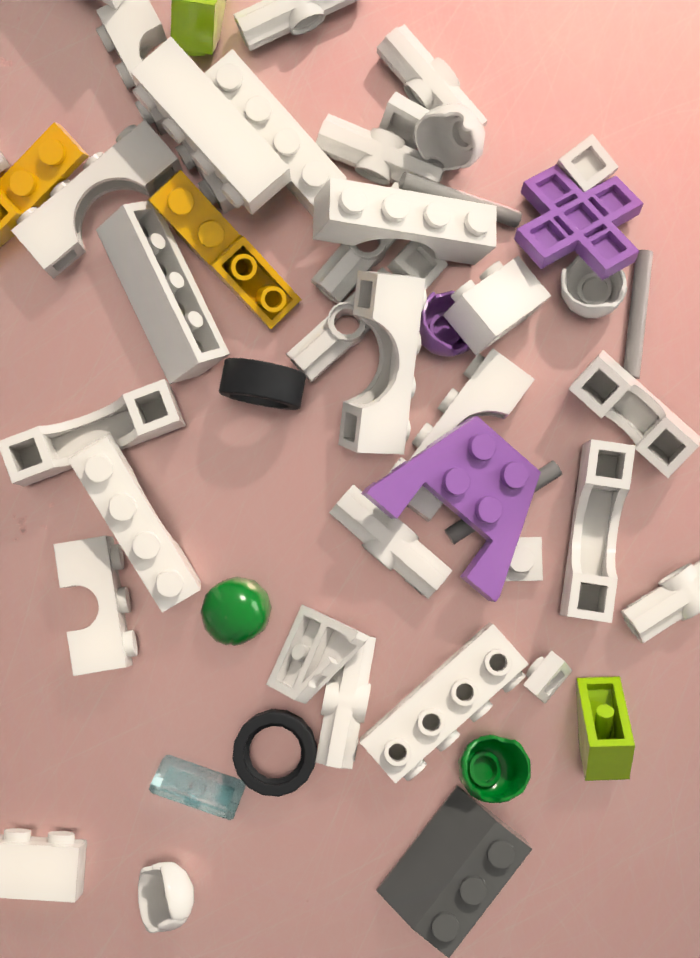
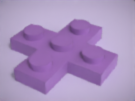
(579, 222)

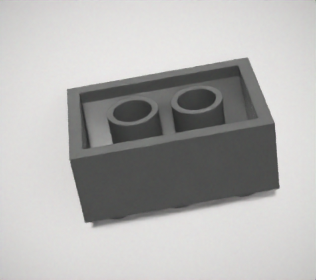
(453, 871)

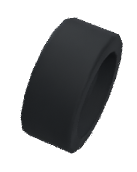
(262, 383)
(259, 782)

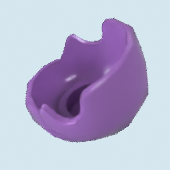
(436, 331)

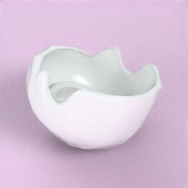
(451, 136)
(589, 294)
(164, 896)

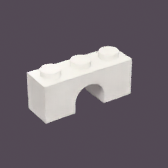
(132, 32)
(648, 422)
(106, 641)

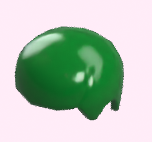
(235, 611)
(494, 769)

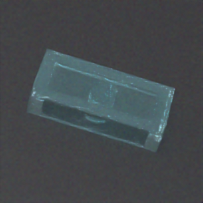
(198, 787)

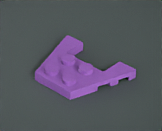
(477, 480)

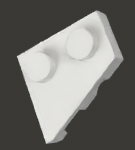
(313, 654)

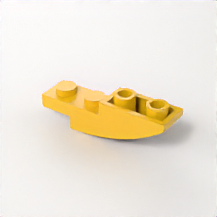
(35, 175)
(224, 249)

